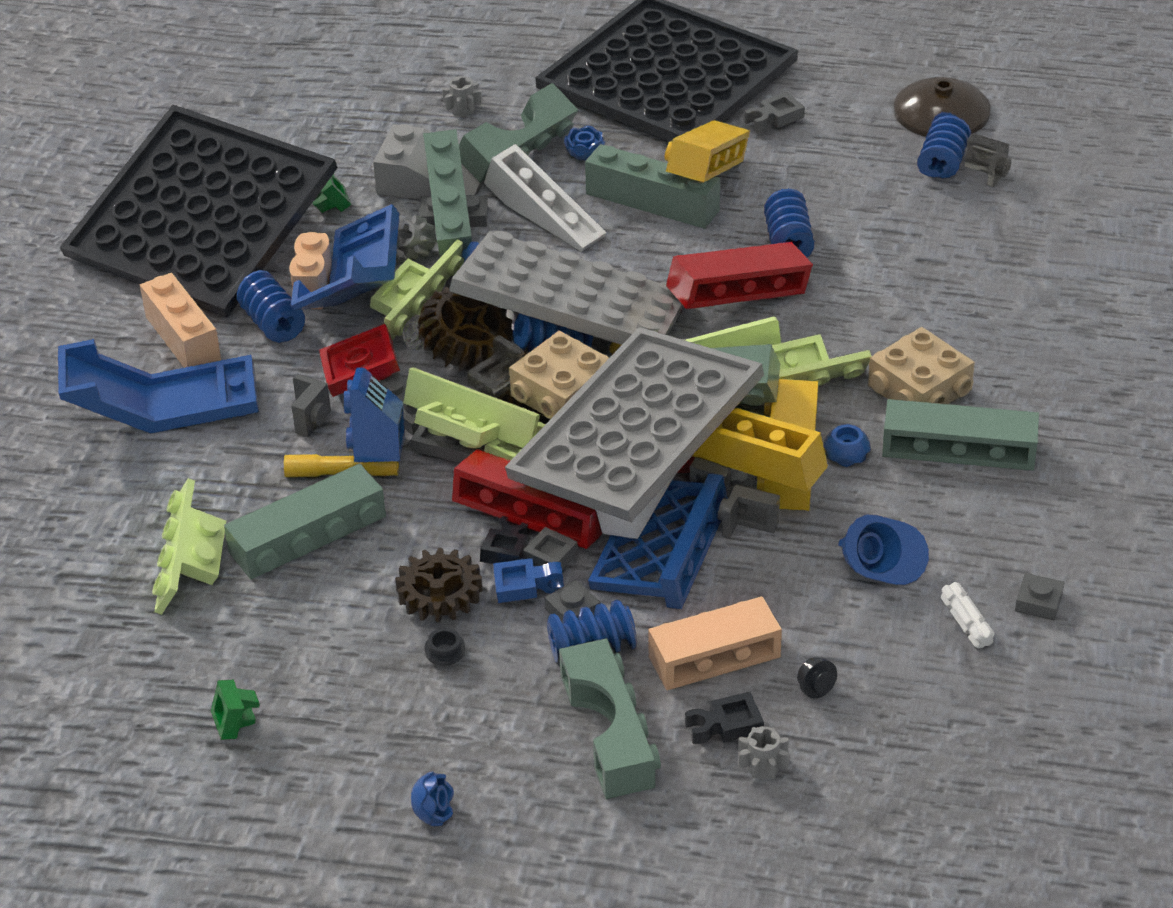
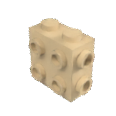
(921, 370)
(553, 373)

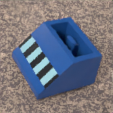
(375, 421)

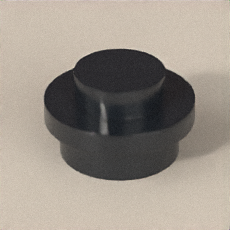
(444, 647)
(817, 677)

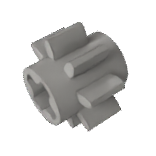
(462, 96)
(416, 237)
(763, 752)

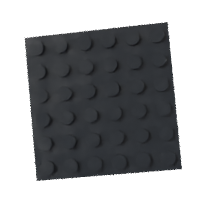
(667, 68)
(199, 206)

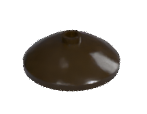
(926, 98)

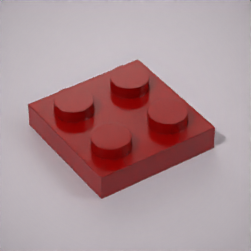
(365, 350)

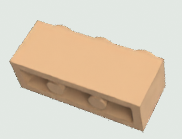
(180, 321)
(714, 643)

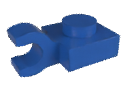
(520, 579)

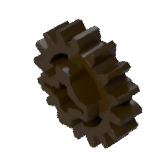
(439, 585)

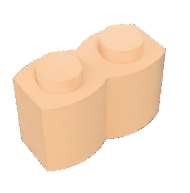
(311, 261)

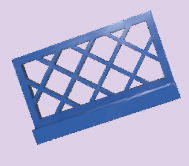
(688, 542)

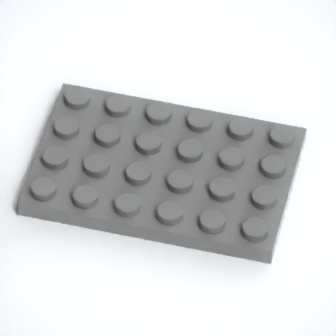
(565, 289)
(634, 423)

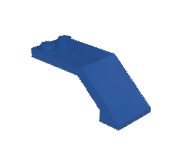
(360, 261)
(158, 399)

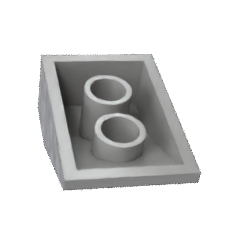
(403, 168)

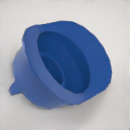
(885, 550)

